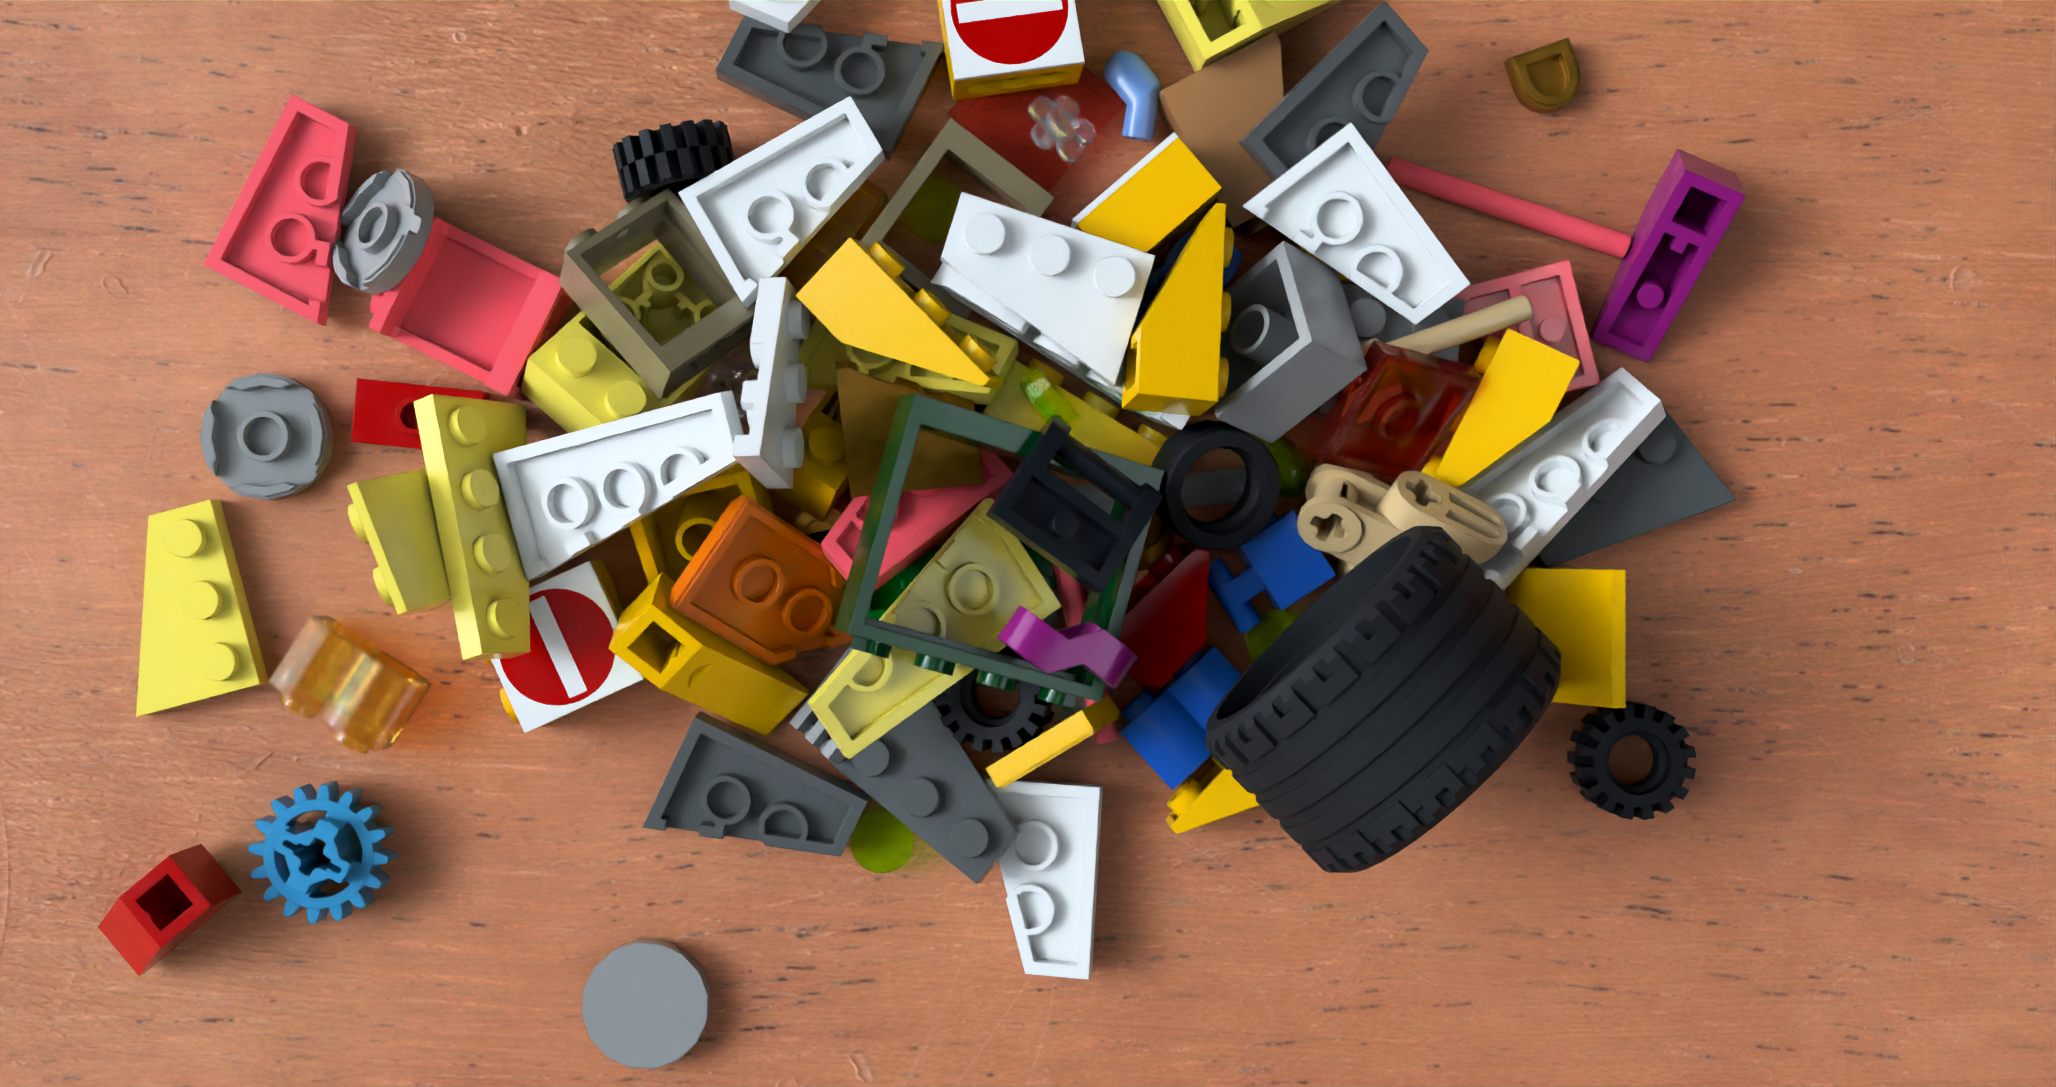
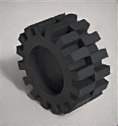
(671, 157)
(988, 731)
(1662, 781)

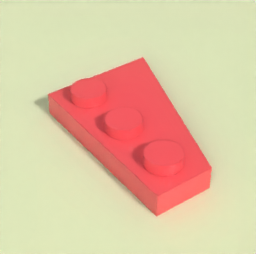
(291, 212)
(919, 522)

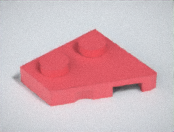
(1556, 313)

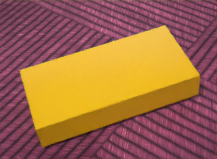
(1053, 742)

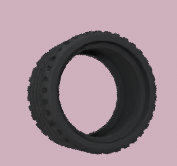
(1386, 702)

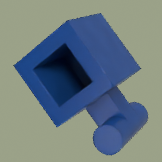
(1275, 564)

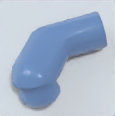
(1138, 89)

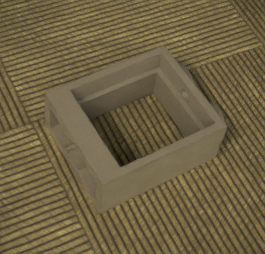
(983, 166)
(635, 227)

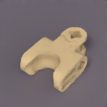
(1378, 512)

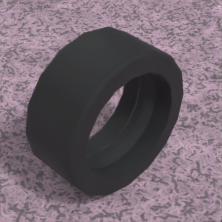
(1255, 504)

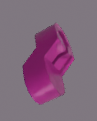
(1068, 647)

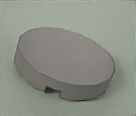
(385, 231)
(267, 436)
(646, 1004)

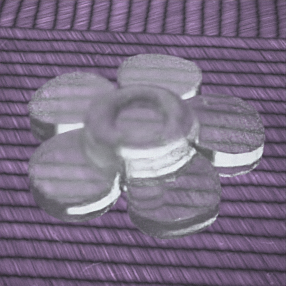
(1059, 126)

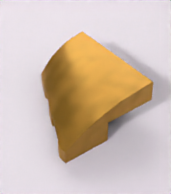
(866, 419)

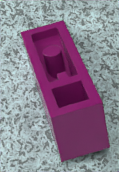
(1667, 253)

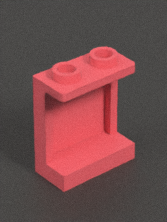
(473, 308)

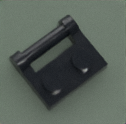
(1063, 521)

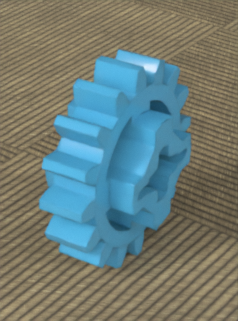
(295, 861)

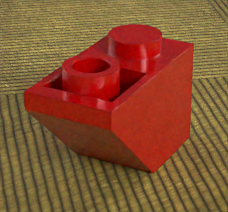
(1167, 614)
(167, 906)

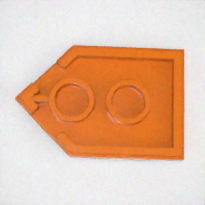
(762, 586)

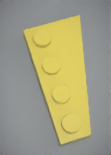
(473, 520)
(959, 596)

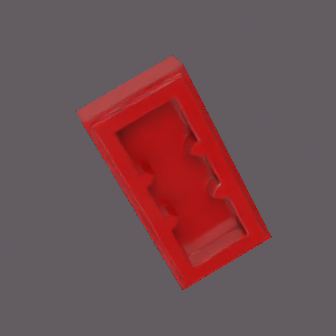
(387, 413)

